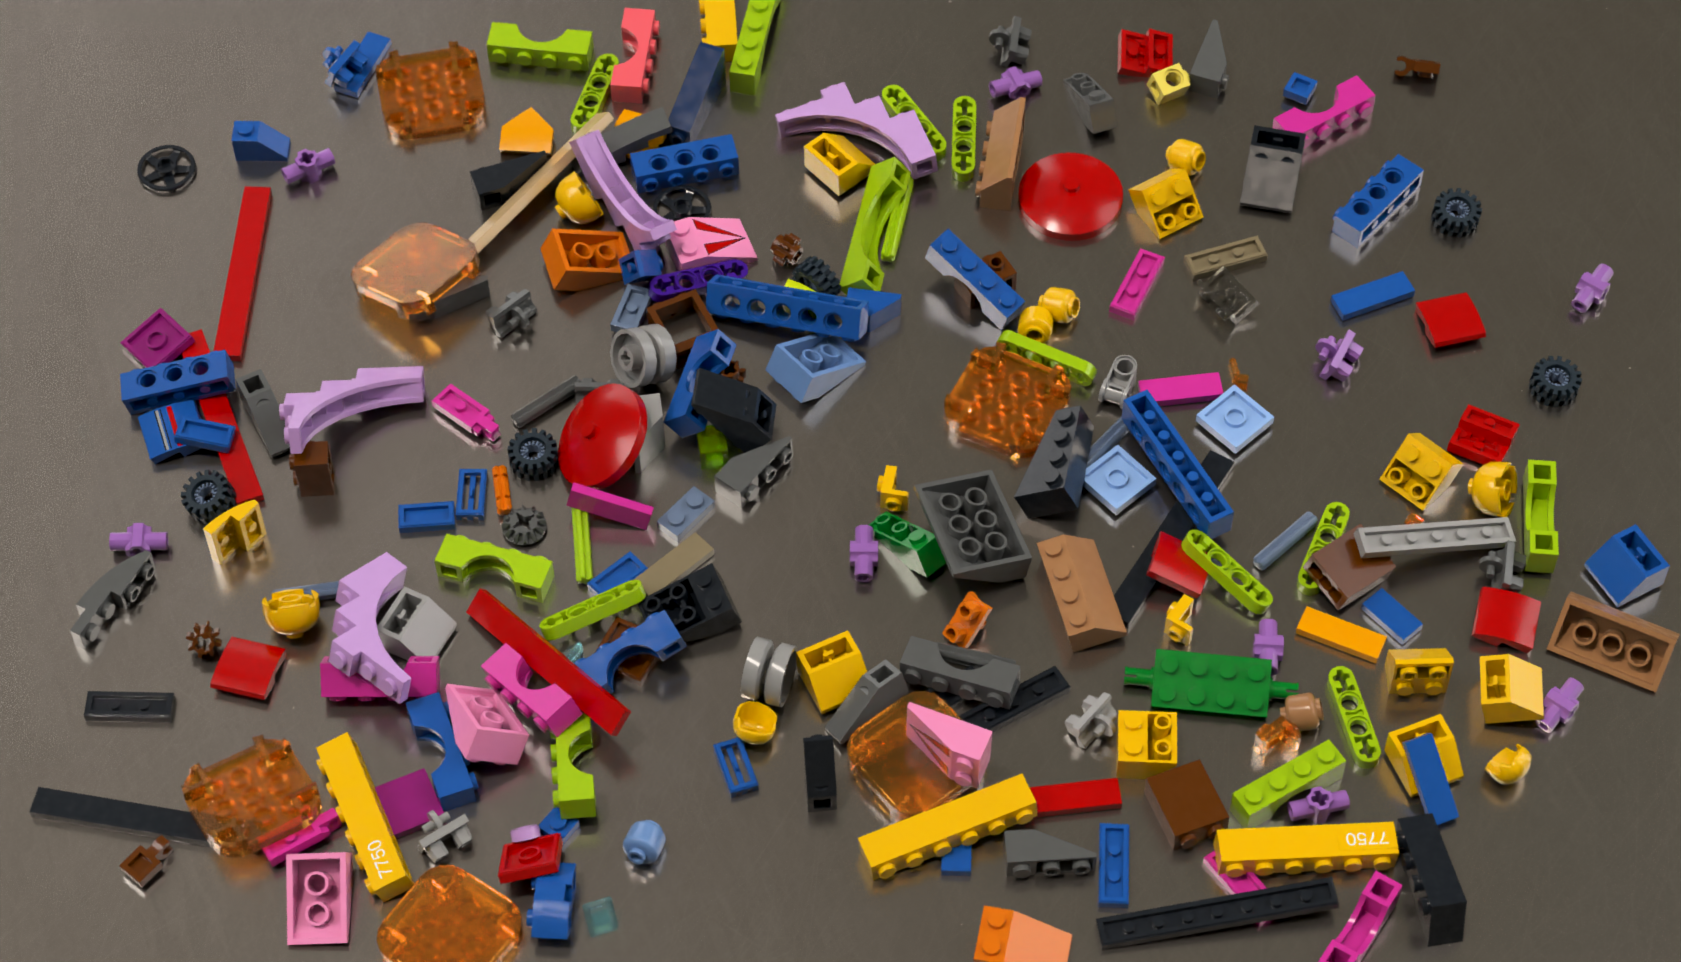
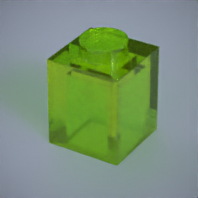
(712, 448)

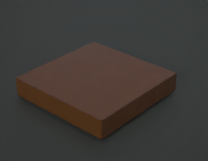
(635, 668)

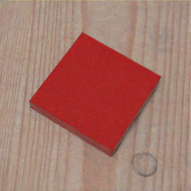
(530, 858)

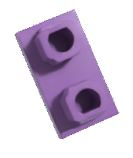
(1335, 352)

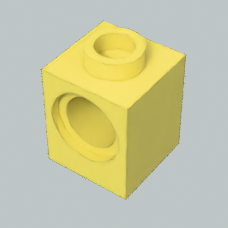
(1162, 90)

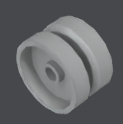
(643, 355)
(768, 672)

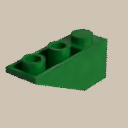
(909, 543)

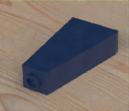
(698, 93)

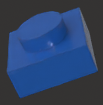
(1300, 88)
(554, 824)

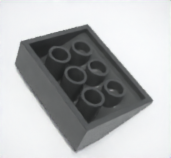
(975, 527)

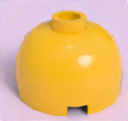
(576, 201)
(1493, 488)
(291, 612)

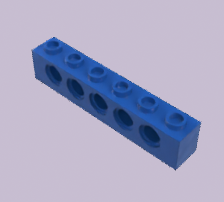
(851, 311)
(1177, 464)

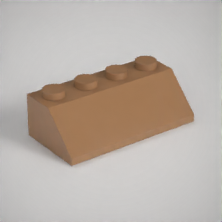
(1001, 156)
(1081, 591)
(1613, 641)

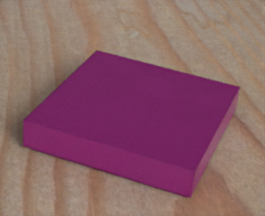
(157, 340)
(408, 802)

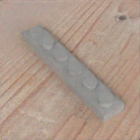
(1433, 537)

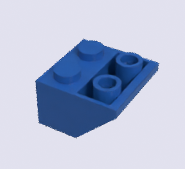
(1627, 566)

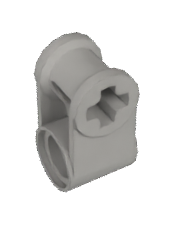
(1118, 384)

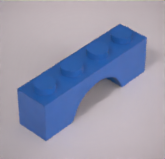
(995, 296)
(710, 352)
(653, 637)
(451, 780)

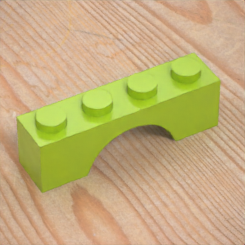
(569, 51)
(1538, 507)
(464, 557)
(575, 788)
(1263, 797)

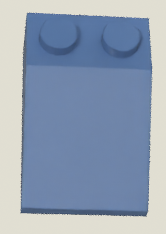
(812, 365)

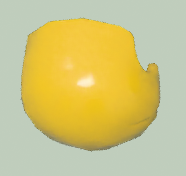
(754, 723)
(1509, 765)

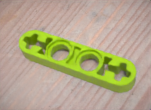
(589, 92)
(905, 103)
(963, 138)
(1075, 368)
(1317, 543)
(1224, 573)
(592, 610)
(1350, 717)

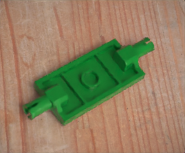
(1210, 683)

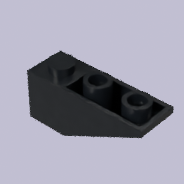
(500, 181)
(820, 773)

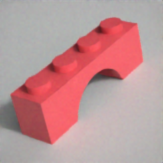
(630, 78)

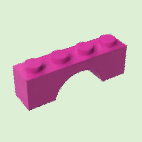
(1351, 102)
(338, 686)
(548, 706)
(1366, 920)

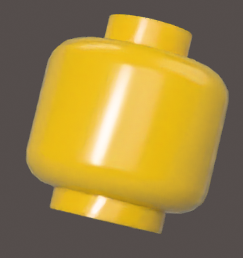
(1186, 155)
(1061, 304)
(1036, 323)

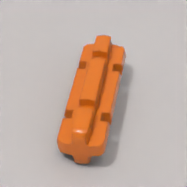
(502, 490)

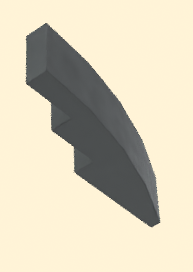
(633, 135)

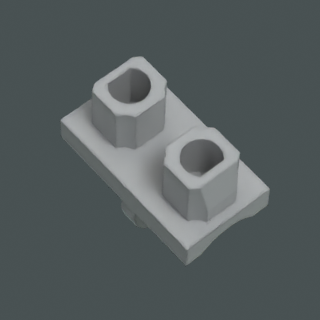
(1095, 721)
(455, 829)

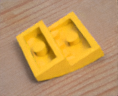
(235, 528)

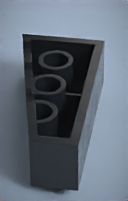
(1058, 466)
(1432, 880)

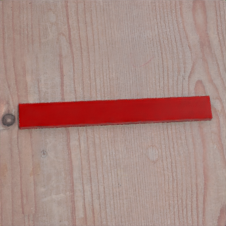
(243, 271)
(236, 462)
(549, 662)

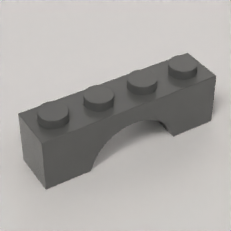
(992, 684)

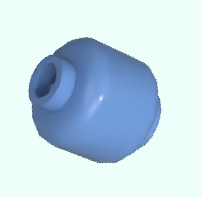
(644, 842)

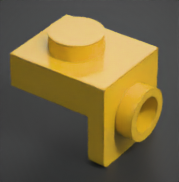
(889, 497)
(1176, 620)

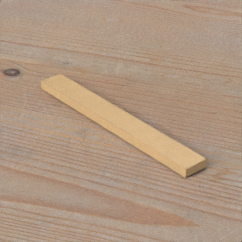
(535, 184)

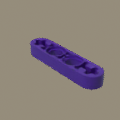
(696, 276)

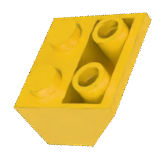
(836, 162)
(1166, 202)
(1420, 470)
(830, 670)
(1418, 671)
(1510, 689)
(1444, 742)
(1145, 743)

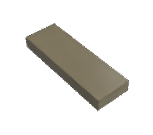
(1231, 255)
(676, 564)

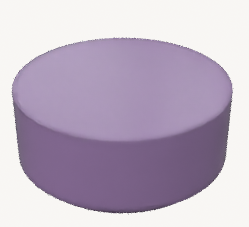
(525, 833)

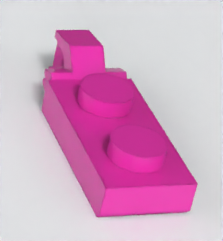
(466, 412)
(303, 839)

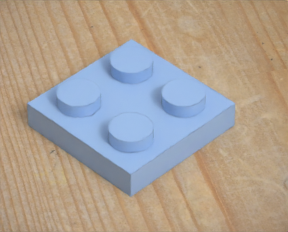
(1234, 419)
(1117, 479)

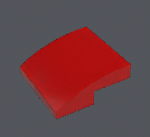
(1144, 54)
(1450, 319)
(1482, 436)
(1175, 567)
(1506, 618)
(248, 668)

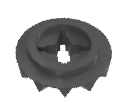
(523, 535)

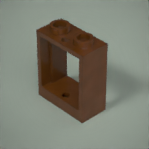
(677, 306)

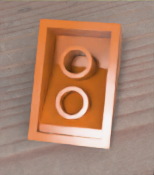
(583, 258)
(1019, 938)

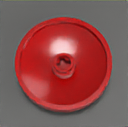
(1070, 196)
(602, 436)

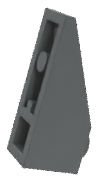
(1209, 70)
(460, 295)

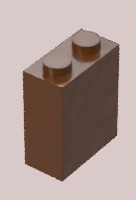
(1343, 572)
(1186, 804)

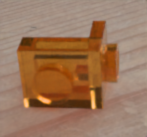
(1272, 734)

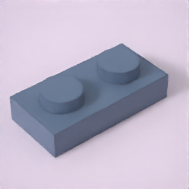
(631, 308)
(685, 514)

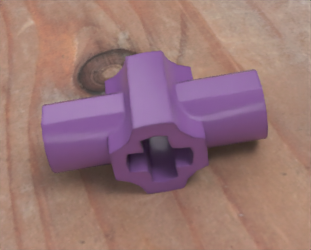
(1015, 83)
(308, 166)
(1592, 288)
(138, 539)
(864, 553)
(1268, 643)
(1560, 704)
(1318, 805)

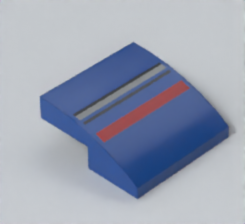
(160, 428)

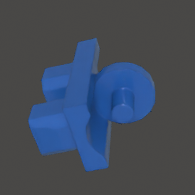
(350, 57)

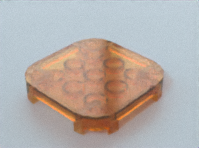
(431, 92)
(415, 268)
(1005, 401)
(895, 766)
(252, 798)
(450, 920)

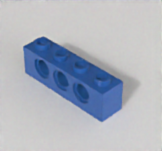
(684, 163)
(1377, 200)
(177, 381)

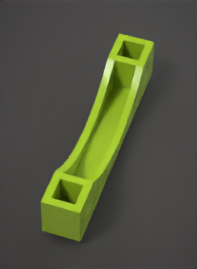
(750, 48)
(883, 190)

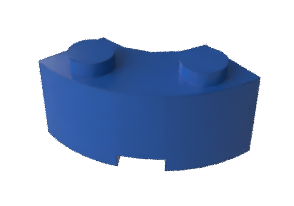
(553, 903)

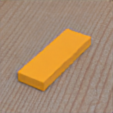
(1341, 634)

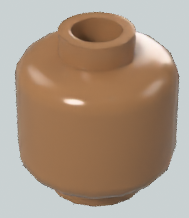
(1303, 711)

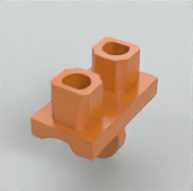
(967, 620)

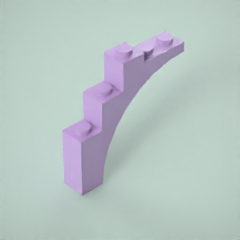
(838, 112)
(626, 208)
(337, 399)
(358, 642)

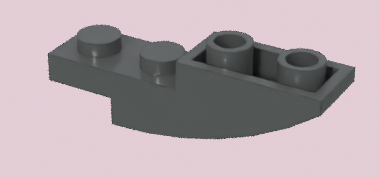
(112, 590)

